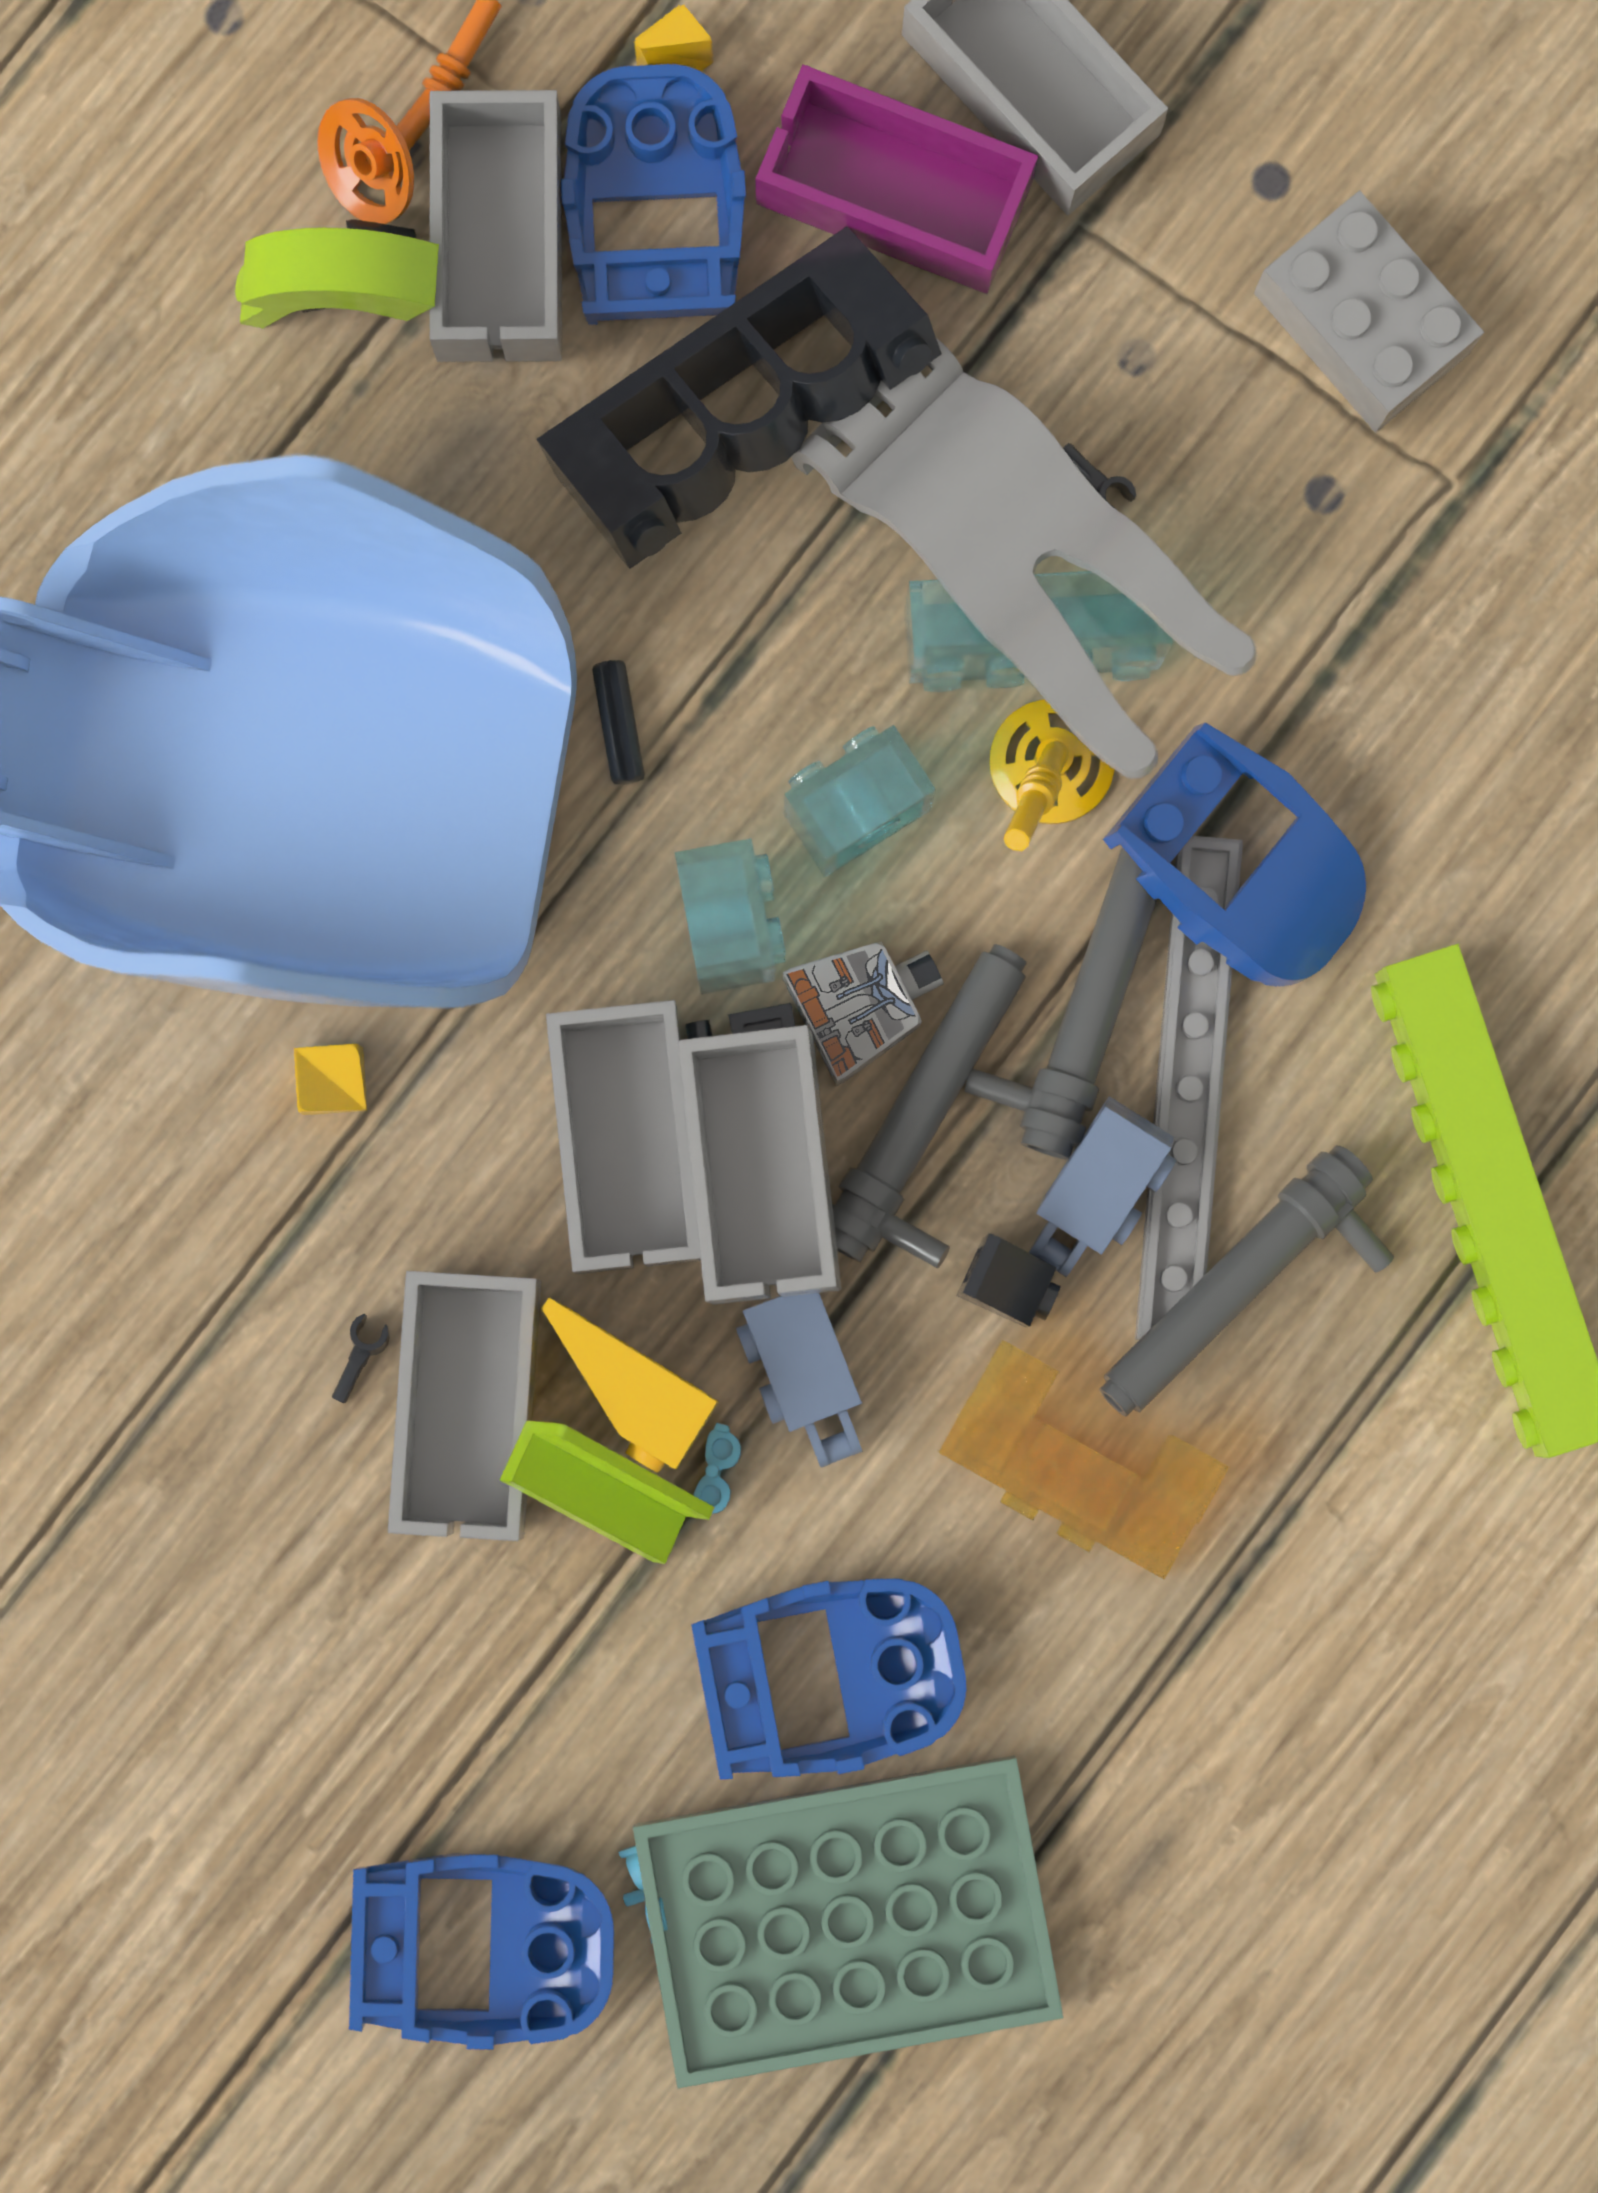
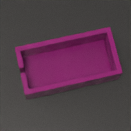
(895, 178)

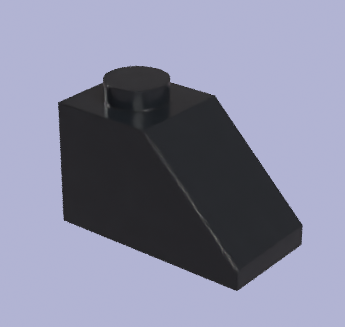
(1009, 1282)

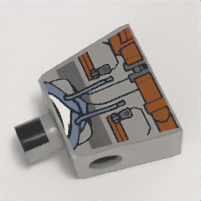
(860, 1003)

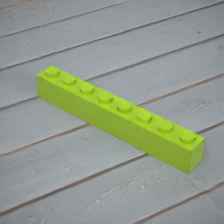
(1494, 1199)

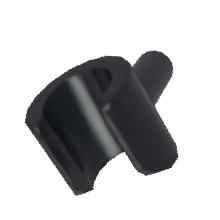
(1097, 478)
(358, 1358)

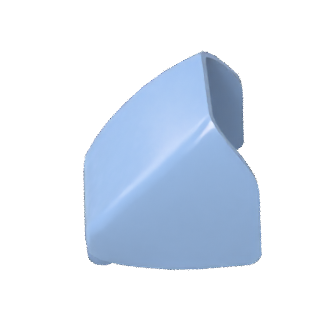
(286, 742)

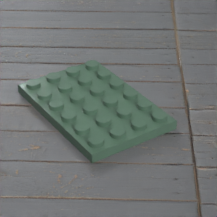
(847, 1921)

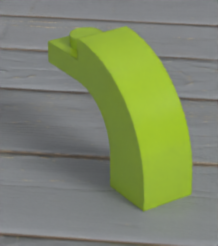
(335, 270)

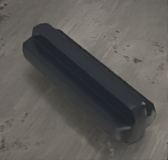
(618, 722)

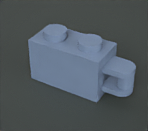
(1102, 1184)
(803, 1369)

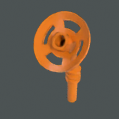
(388, 151)

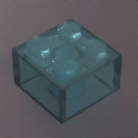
(857, 798)
(727, 917)

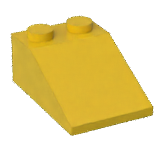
(641, 1397)

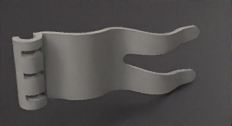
(986, 501)

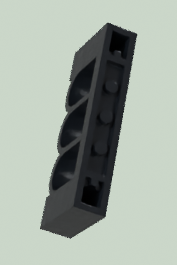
(834, 280)

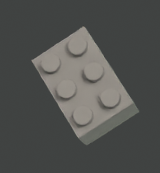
(1367, 311)

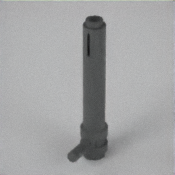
(1068, 1085)
(874, 1188)
(1304, 1212)

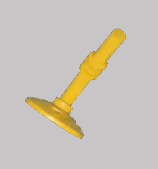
(1044, 776)

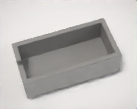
(1041, 85)
(496, 224)
(623, 1136)
(759, 1165)
(462, 1403)

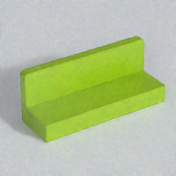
(600, 1489)

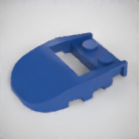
(653, 138)
(1293, 904)
(893, 1664)
(545, 1951)

